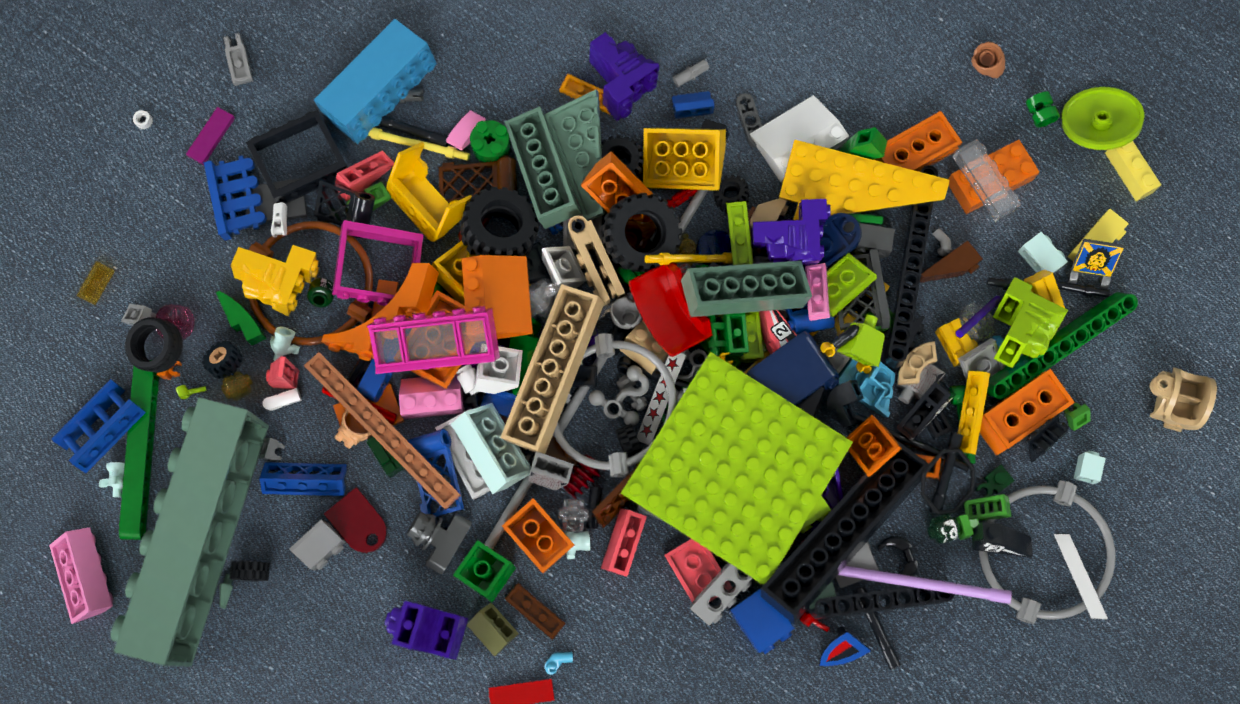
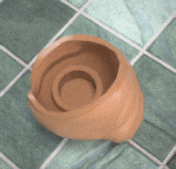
(989, 59)

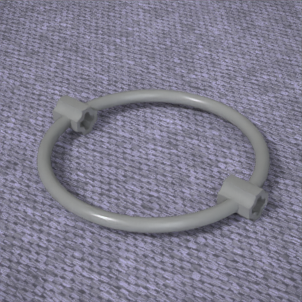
(619, 462)
(1064, 495)

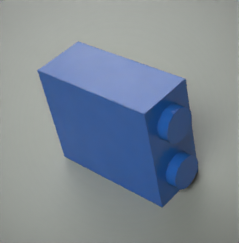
(761, 622)

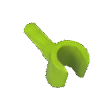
(184, 393)

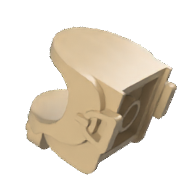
(1183, 399)

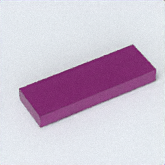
(210, 136)

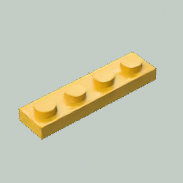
(973, 410)

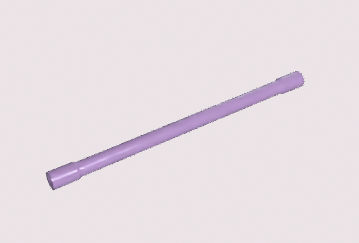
(991, 594)

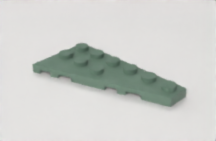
(578, 141)

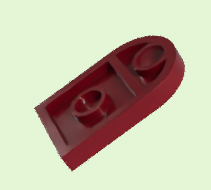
(356, 521)

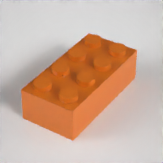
(1012, 163)

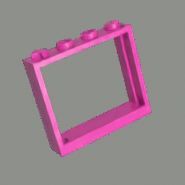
(375, 233)

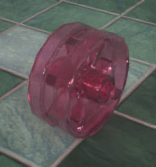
(184, 319)

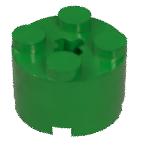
(488, 132)

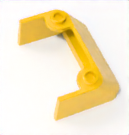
(419, 198)

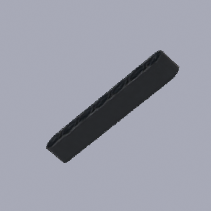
(872, 602)

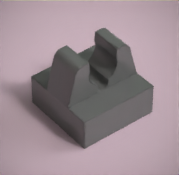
(268, 449)

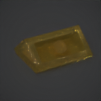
(95, 283)

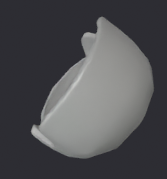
(625, 313)

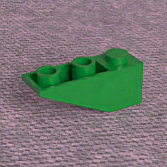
(866, 144)

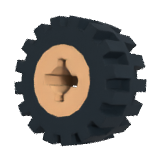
(222, 359)

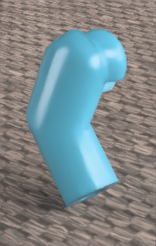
(556, 660)

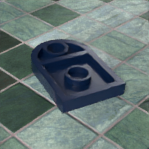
(836, 240)

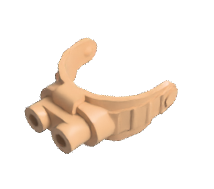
(349, 437)

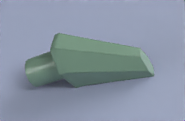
(224, 591)

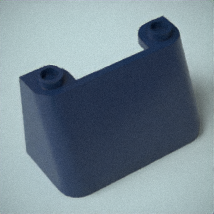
(796, 369)

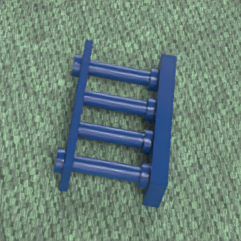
(108, 435)

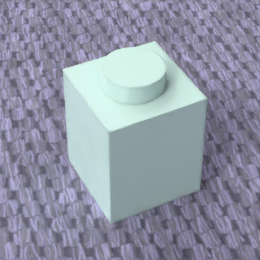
(1089, 467)

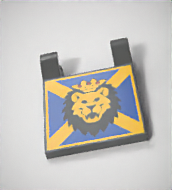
(1096, 259)

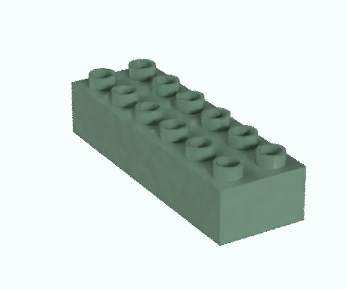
(191, 535)

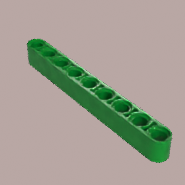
(1117, 304)
(139, 457)

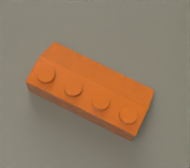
(612, 182)

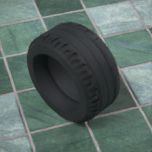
(136, 340)

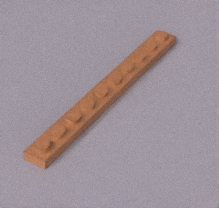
(382, 431)

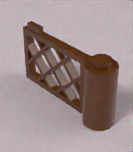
(503, 176)
(611, 505)

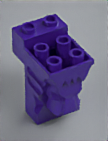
(625, 72)
(794, 238)
(426, 629)

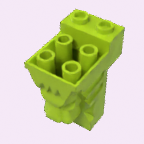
(1031, 322)

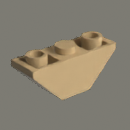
(768, 212)

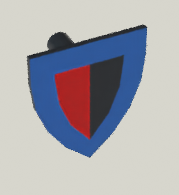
(843, 649)

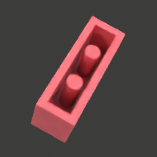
(623, 542)

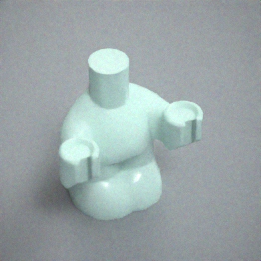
(282, 341)
(115, 480)
(581, 542)

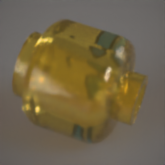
(236, 386)

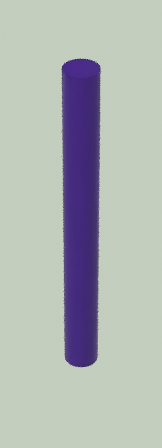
(978, 316)

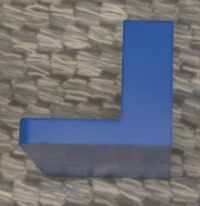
(693, 104)
(502, 402)

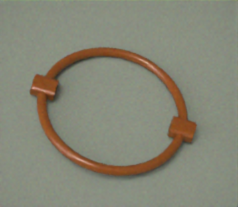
(357, 310)

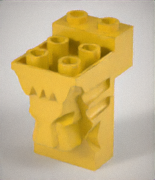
(274, 280)

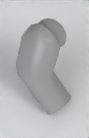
(945, 242)

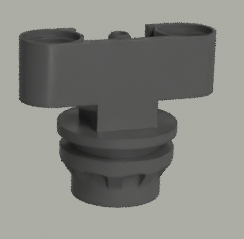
(427, 531)

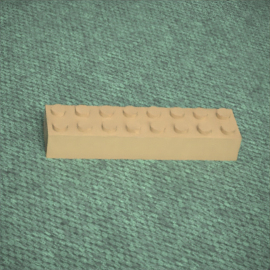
(552, 369)

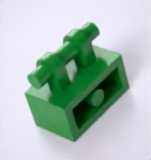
(731, 334)

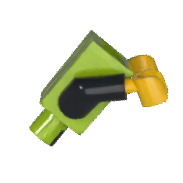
(859, 343)

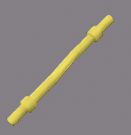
(449, 151)

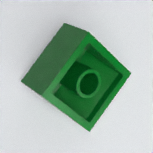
(484, 571)

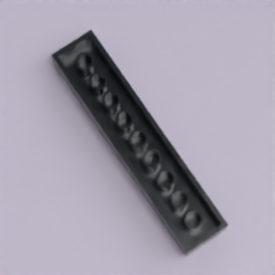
(842, 534)

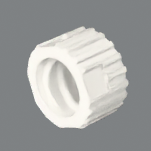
(147, 123)

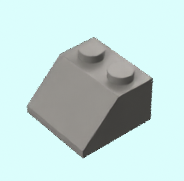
(318, 545)

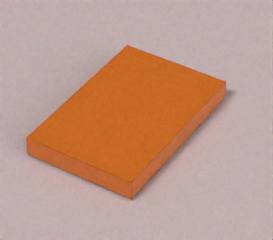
(387, 401)

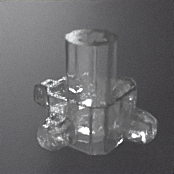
(542, 296)

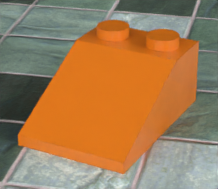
(872, 445)
(538, 535)

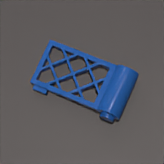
(800, 321)
(433, 446)

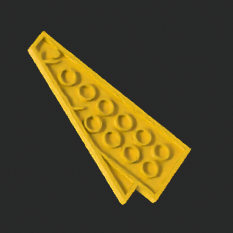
(854, 182)

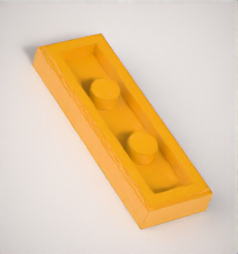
(576, 88)

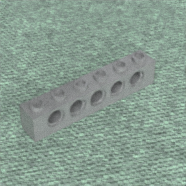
(711, 613)

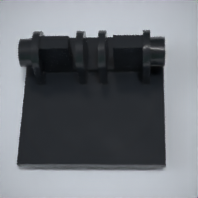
(1045, 438)

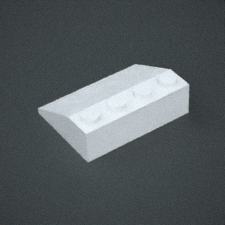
(806, 123)

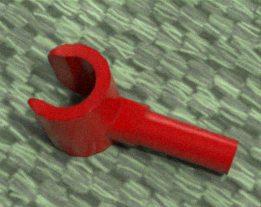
(807, 620)

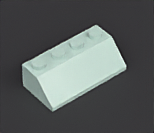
(496, 459)

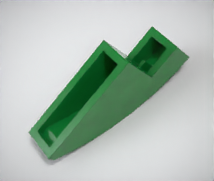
(528, 344)

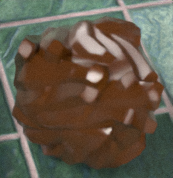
(639, 233)

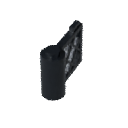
(359, 208)

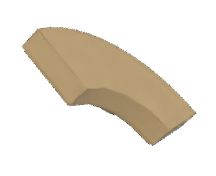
(915, 362)

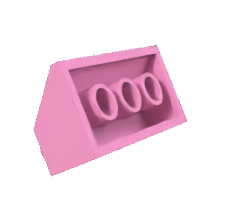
(81, 574)

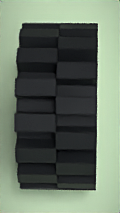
(731, 184)
(628, 440)
(249, 570)

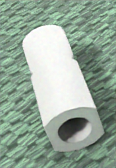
(279, 219)
(283, 399)

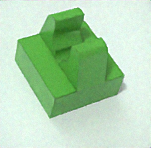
(1078, 417)
(966, 526)

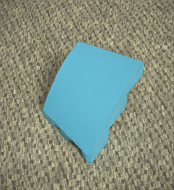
(874, 386)

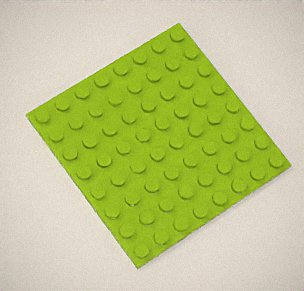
(733, 463)

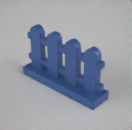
(231, 206)

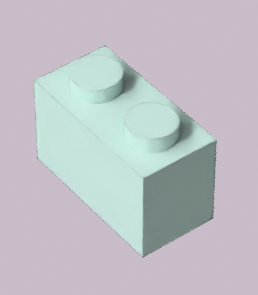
(1042, 254)

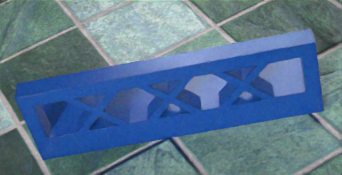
(302, 482)

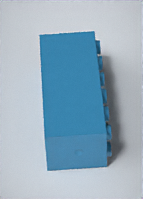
(376, 81)

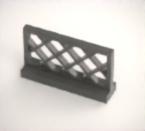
(877, 293)

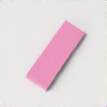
(819, 303)

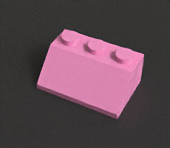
(426, 399)

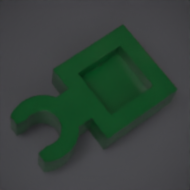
(996, 480)

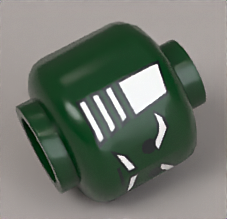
(320, 292)

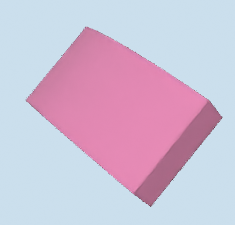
(461, 132)

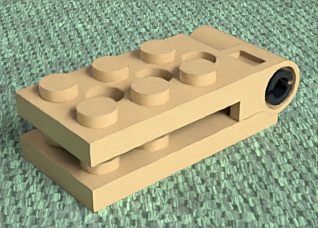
(585, 241)

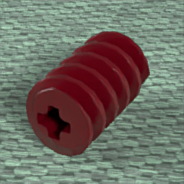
(580, 478)

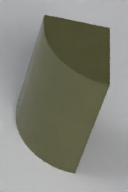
(492, 629)

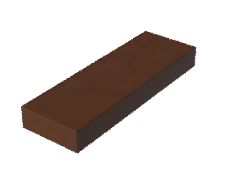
(535, 611)

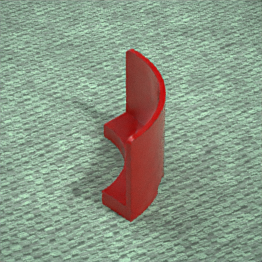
(665, 309)

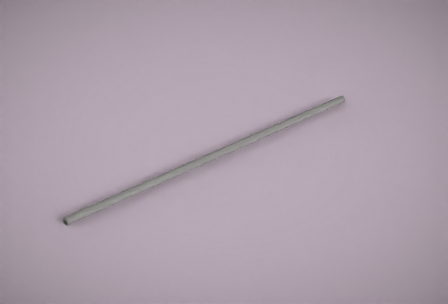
(576, 401)

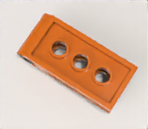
(919, 137)
(994, 424)

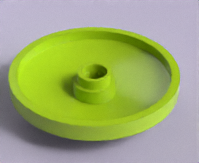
(1102, 118)

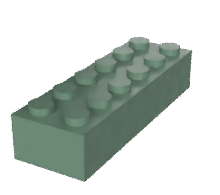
(542, 168)
(745, 288)

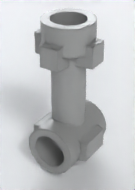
(638, 403)

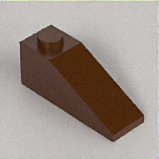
(955, 264)

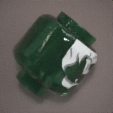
(943, 528)

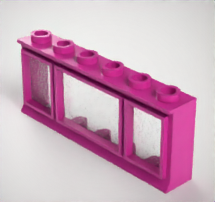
(434, 340)

